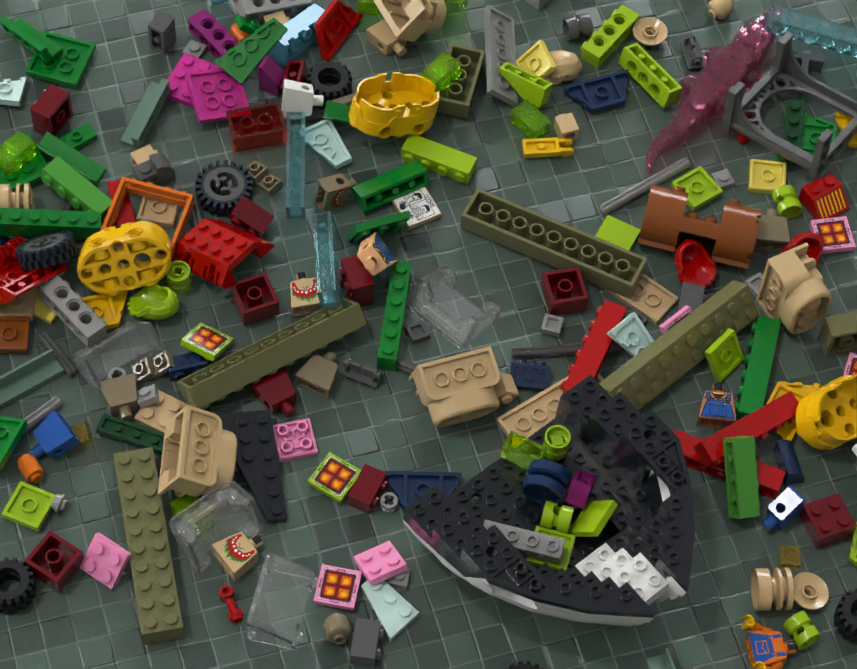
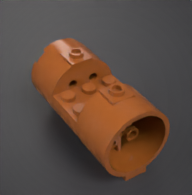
(733, 235)

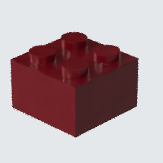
(51, 111)
(356, 281)
(564, 291)
(254, 298)
(827, 521)
(54, 561)

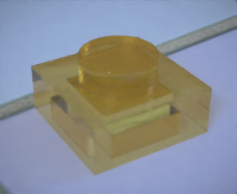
(82, 433)
(789, 556)

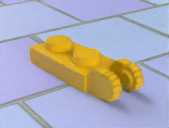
(547, 147)

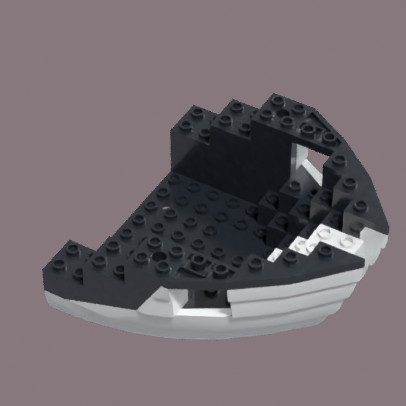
(609, 577)

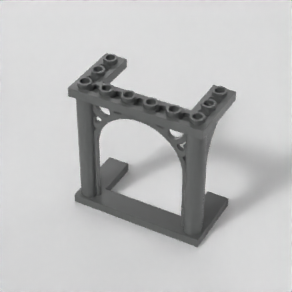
(790, 72)

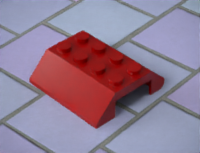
(216, 249)
(18, 281)

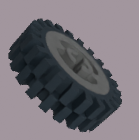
(221, 178)
(46, 250)

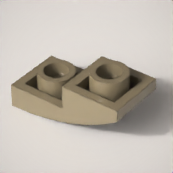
(263, 179)
(152, 368)

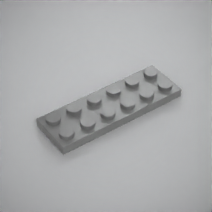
(499, 49)

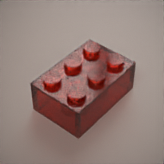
(256, 126)

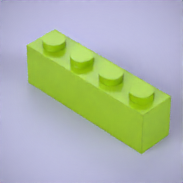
(439, 158)

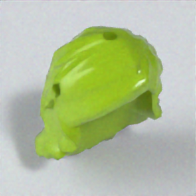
(153, 303)

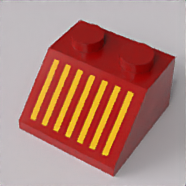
(824, 197)

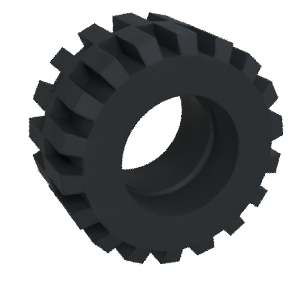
(330, 73)
(23, 593)
(843, 617)

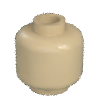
(720, 8)

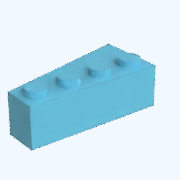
(299, 36)

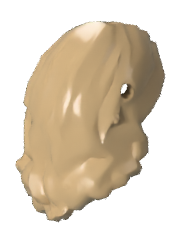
(567, 66)

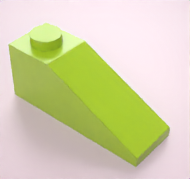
(526, 84)

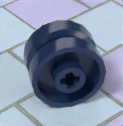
(546, 482)

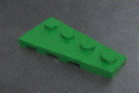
(247, 55)

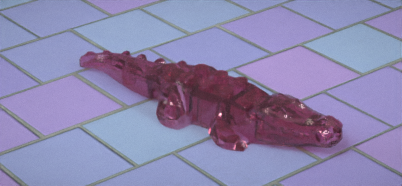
(709, 88)

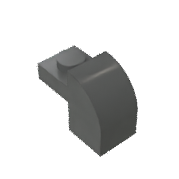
(811, 58)
(156, 168)

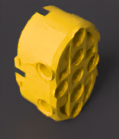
(394, 106)
(136, 239)
(837, 407)

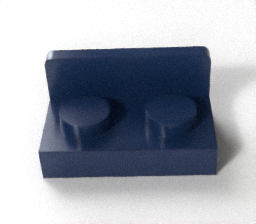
(186, 365)
(530, 375)

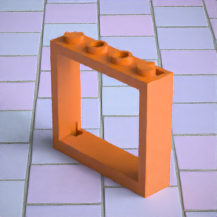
(155, 192)

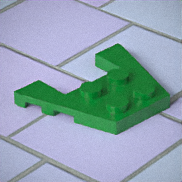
(811, 132)

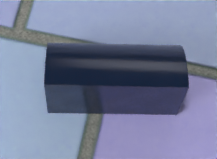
(788, 462)

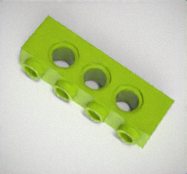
(609, 36)
(650, 75)

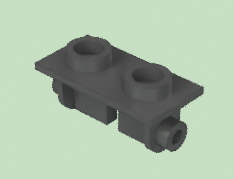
(692, 52)
(361, 373)

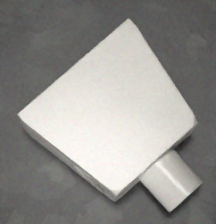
(299, 98)

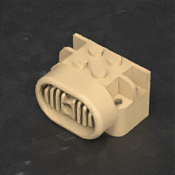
(413, 17)
(794, 290)
(458, 386)
(196, 455)

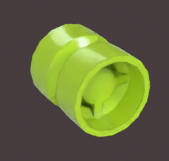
(787, 201)
(179, 277)
(557, 442)
(556, 516)
(800, 628)

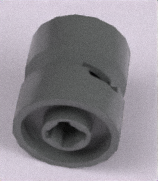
(577, 27)

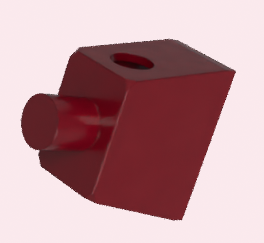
(276, 393)

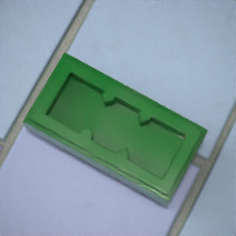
(246, 25)
(80, 136)

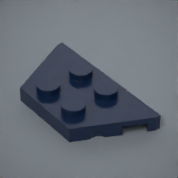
(600, 92)
(412, 485)

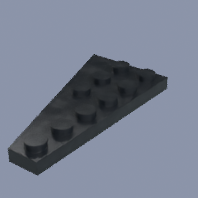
(258, 460)

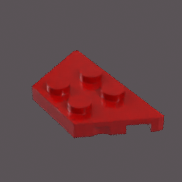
(334, 27)

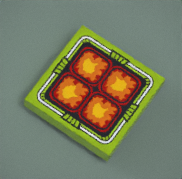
(206, 341)
(334, 477)

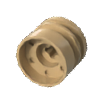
(16, 199)
(776, 588)

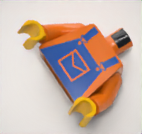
(765, 645)

